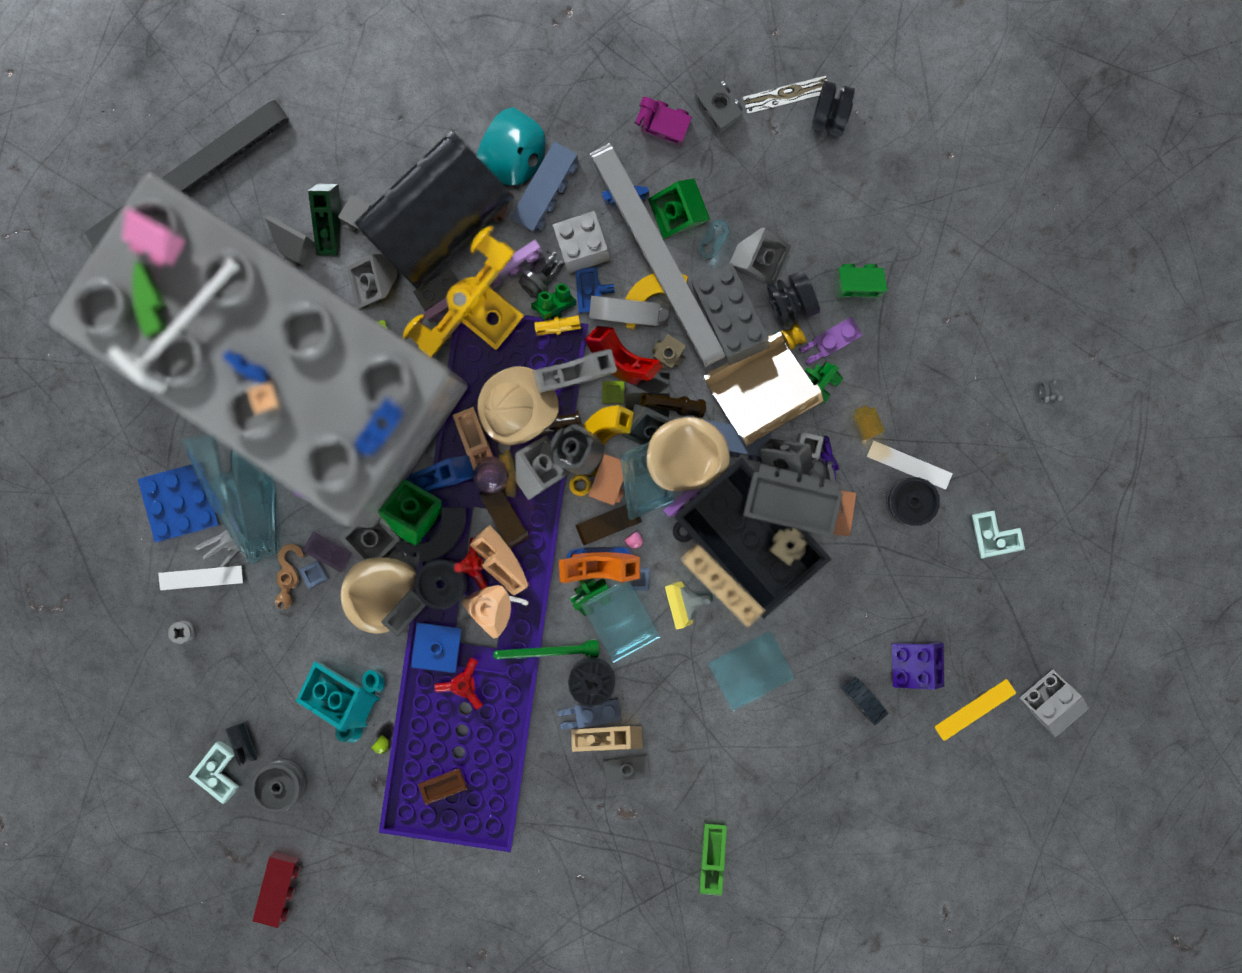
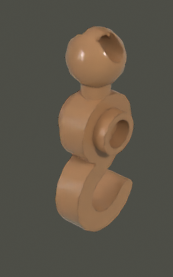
(287, 577)

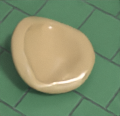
(513, 408)
(687, 455)
(374, 590)

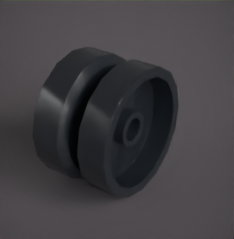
(833, 108)
(926, 499)
(436, 596)

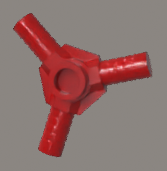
(472, 565)
(463, 685)

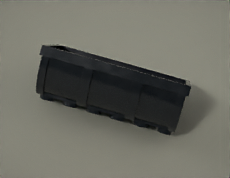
(434, 209)
(744, 543)

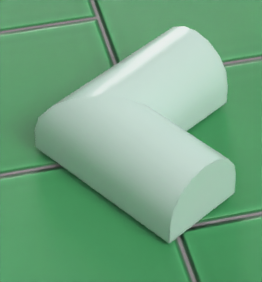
(990, 540)
(210, 776)

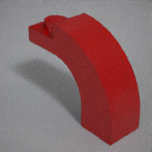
(629, 366)

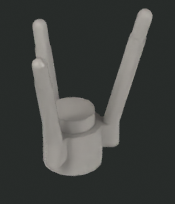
(226, 541)

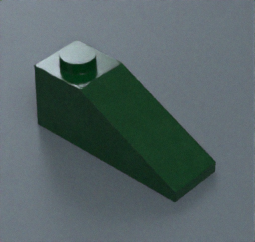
(325, 209)

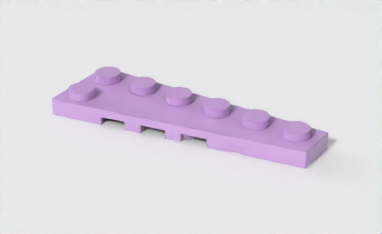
(528, 254)

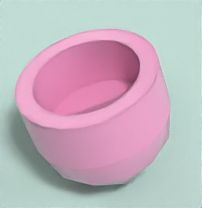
(634, 540)

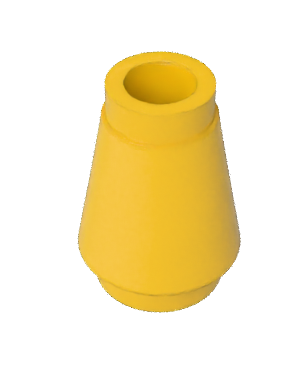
(573, 485)

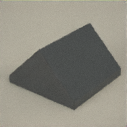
(658, 385)
(645, 424)

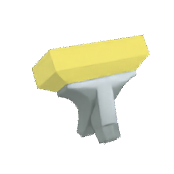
(685, 603)

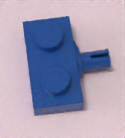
(588, 286)

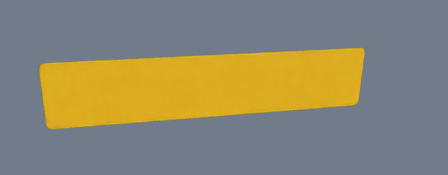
(975, 709)

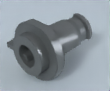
(535, 281)

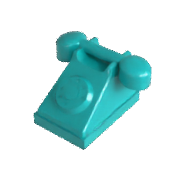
(340, 699)

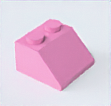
(151, 238)

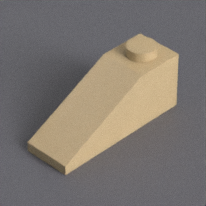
(607, 738)

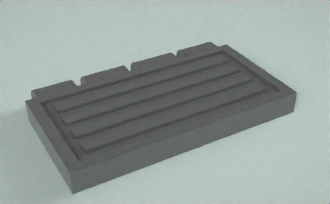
(793, 503)

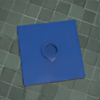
(436, 647)

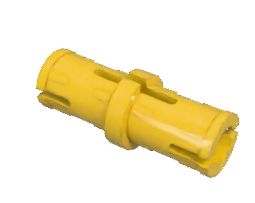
(557, 325)

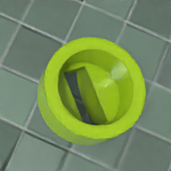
(382, 745)

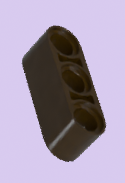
(505, 518)
(605, 525)

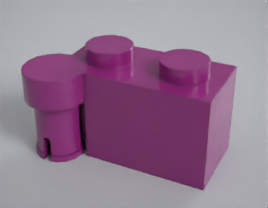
(663, 121)

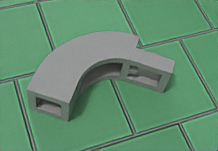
(629, 311)
(575, 372)

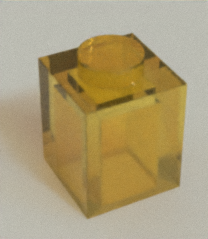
(867, 422)

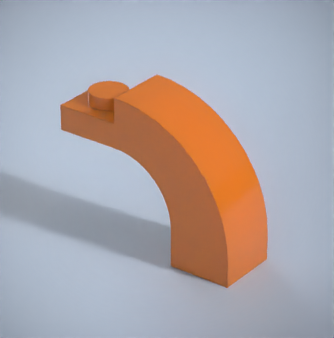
(606, 565)

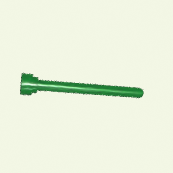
(588, 649)

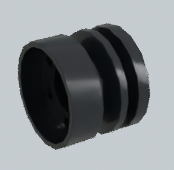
(789, 300)
(586, 669)

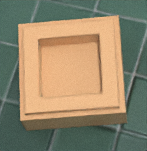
(264, 398)

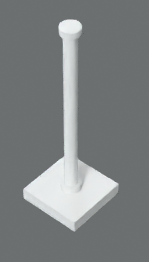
(138, 367)

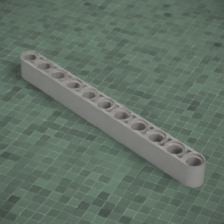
(657, 255)

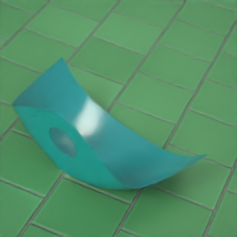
(500, 146)

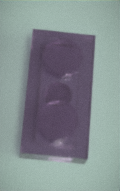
(327, 552)

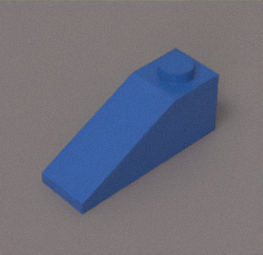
(443, 474)

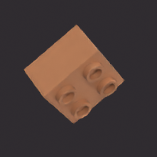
(608, 481)

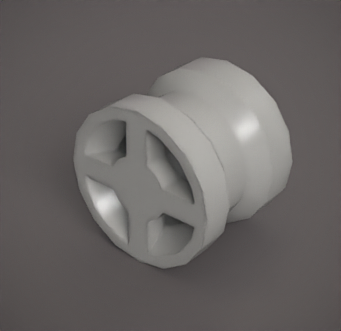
(185, 629)

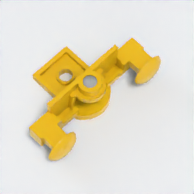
(471, 302)

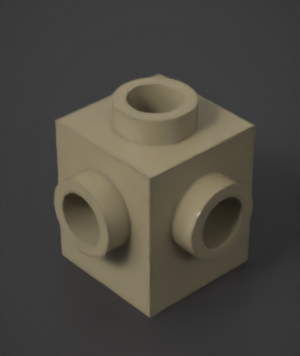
(672, 345)
(780, 549)

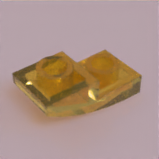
(511, 485)

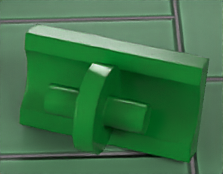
(553, 304)
(823, 375)
(587, 591)

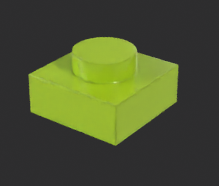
(613, 392)

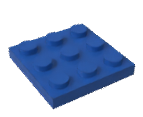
(176, 503)

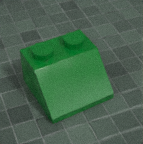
(678, 208)
(860, 281)
(411, 511)

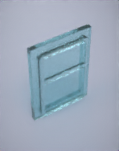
(640, 489)
(620, 620)
(751, 670)

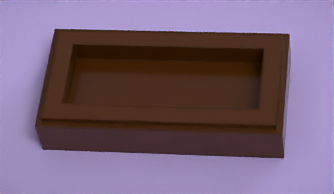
(442, 786)

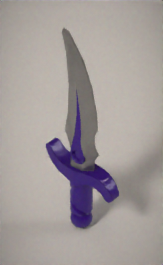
(828, 458)

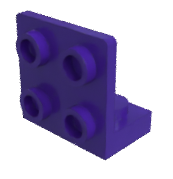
(918, 665)

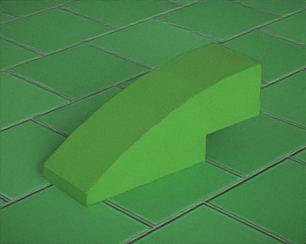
(148, 302)
(713, 859)

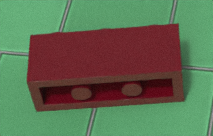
(276, 890)

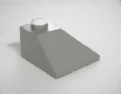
(290, 242)
(761, 256)
(371, 279)
(537, 468)

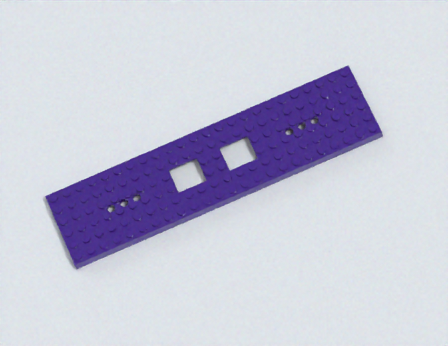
(500, 728)

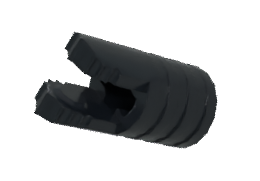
(239, 738)

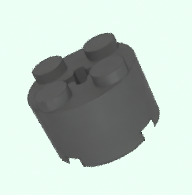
(577, 450)

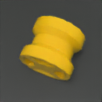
(793, 336)

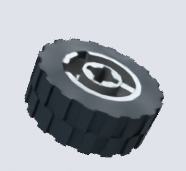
(865, 701)

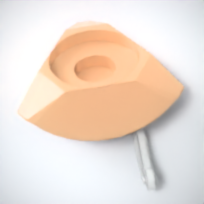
(491, 608)

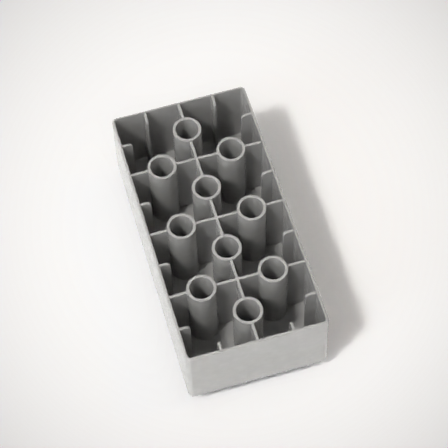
(320, 352)

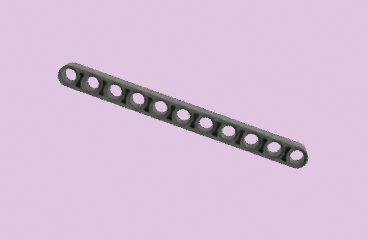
(209, 160)

